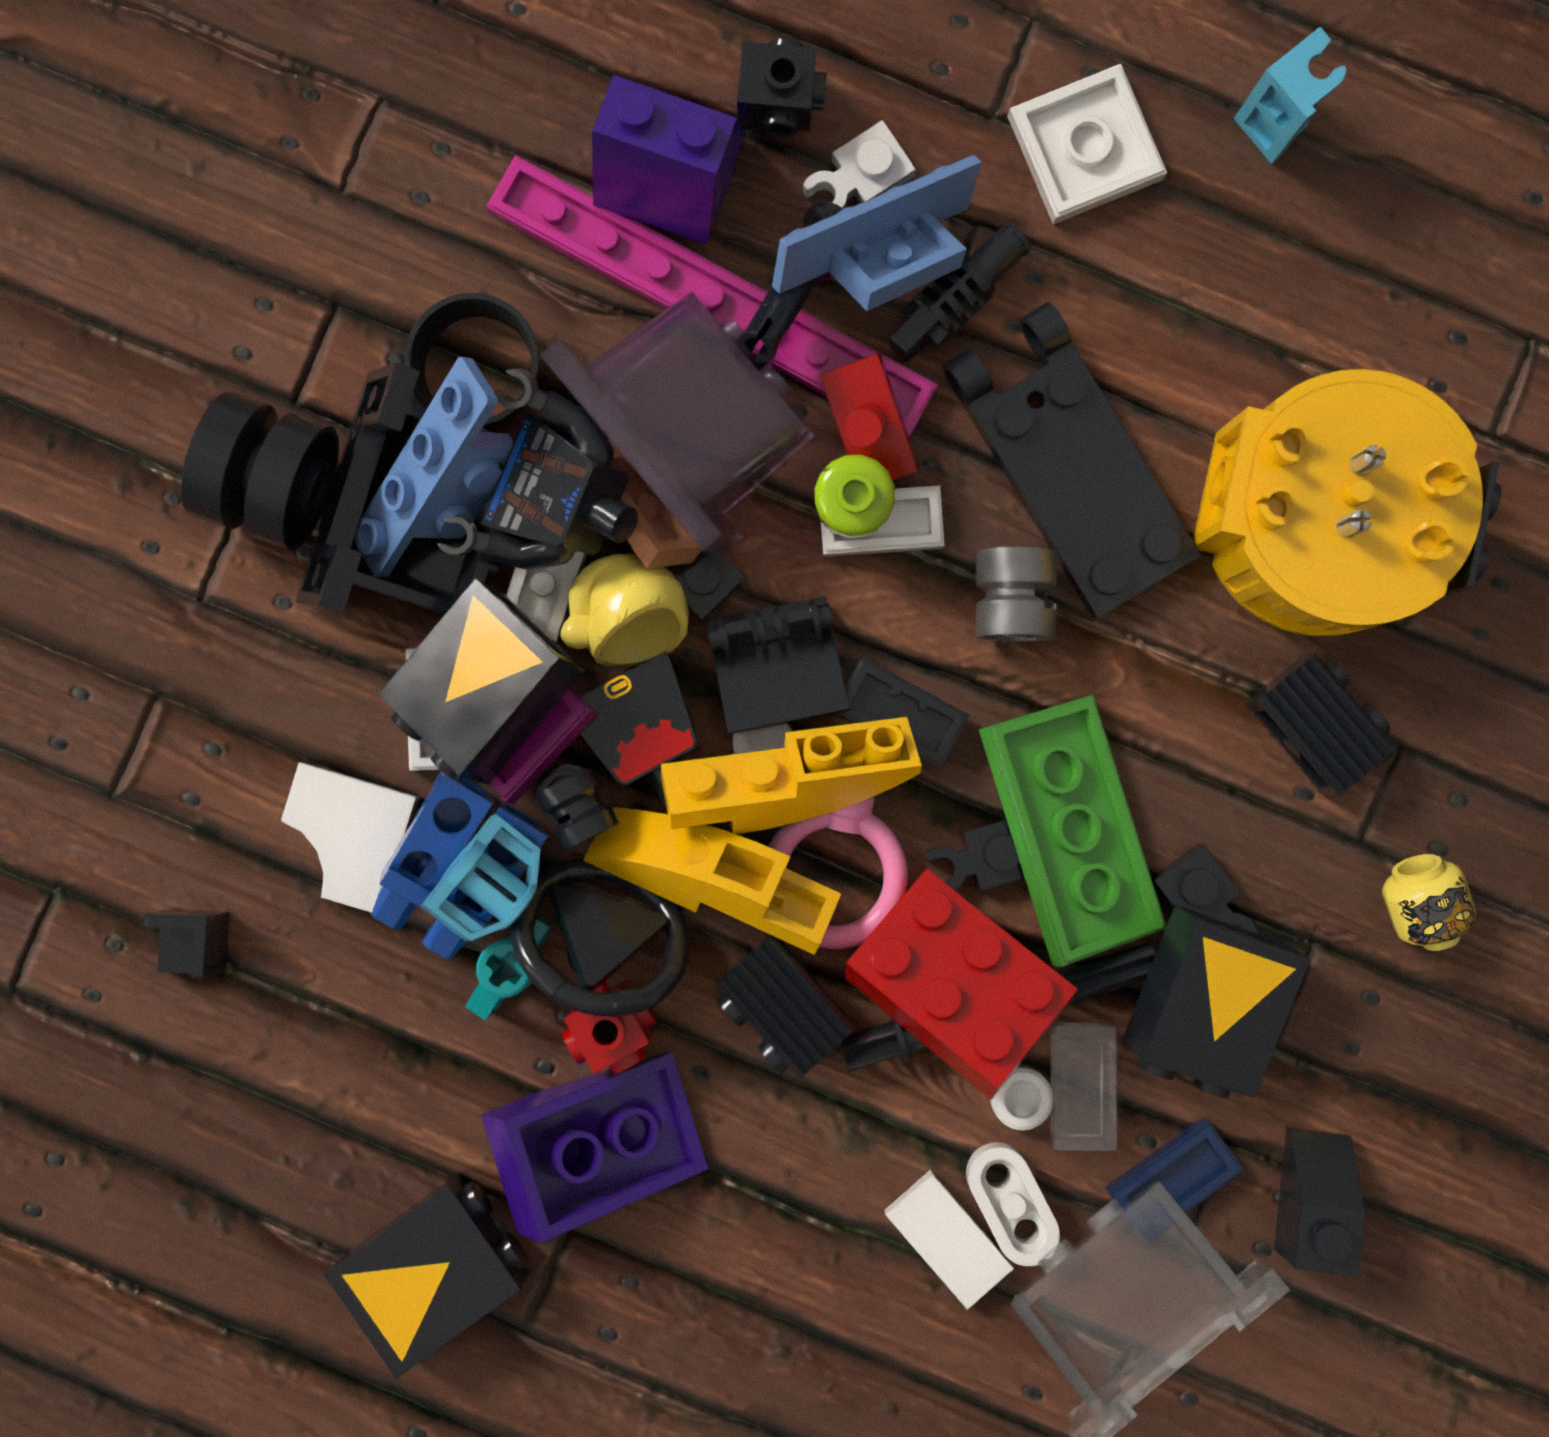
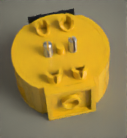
(1346, 504)

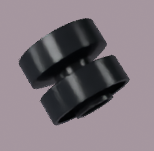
(259, 470)

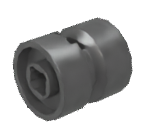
(1016, 594)

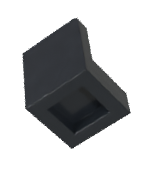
(191, 941)

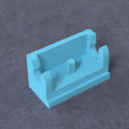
(1287, 97)

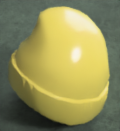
(625, 611)

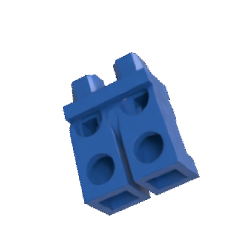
(431, 845)

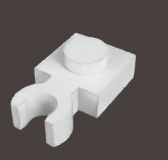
(864, 167)

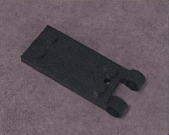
(1075, 469)

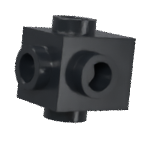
(779, 86)

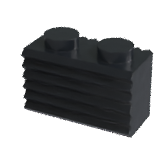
(1322, 724)
(784, 1006)

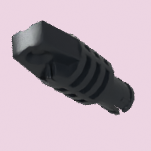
(957, 296)

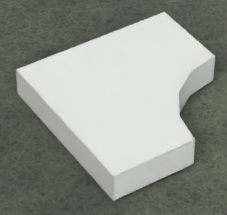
(351, 827)

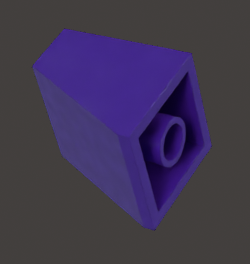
(663, 159)

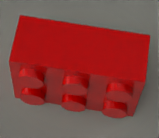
(959, 983)

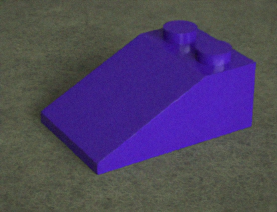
(593, 1146)

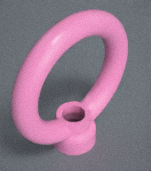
(861, 821)

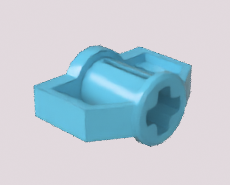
(486, 881)

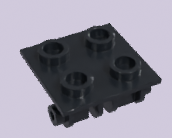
(777, 665)

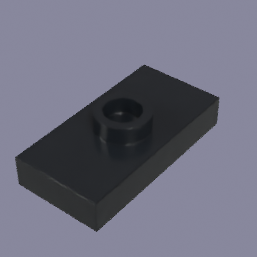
(882, 695)

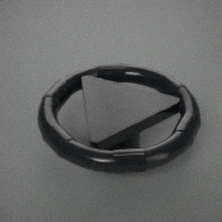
(600, 940)

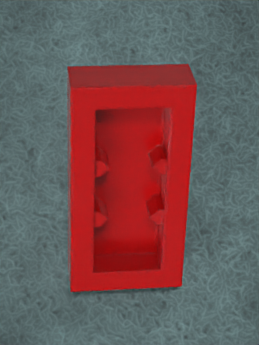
(870, 414)

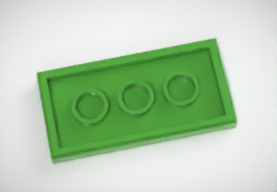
(1072, 830)

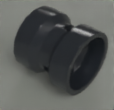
(577, 808)

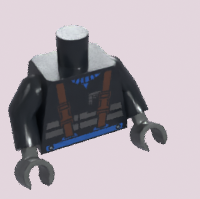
(554, 490)

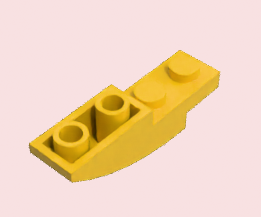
(783, 786)
(716, 870)

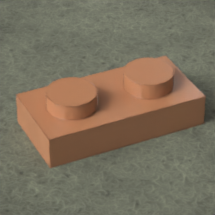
(658, 535)

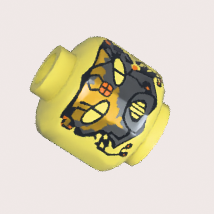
(1429, 902)

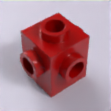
(620, 1054)

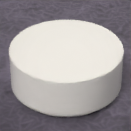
(1023, 1099)

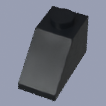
(1320, 1203)

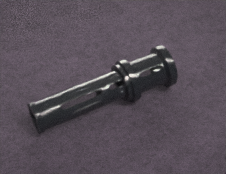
(780, 310)

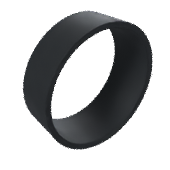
(451, 310)

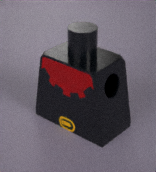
(641, 723)

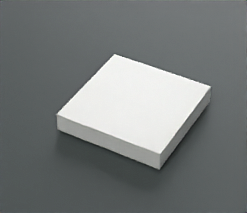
(1086, 144)

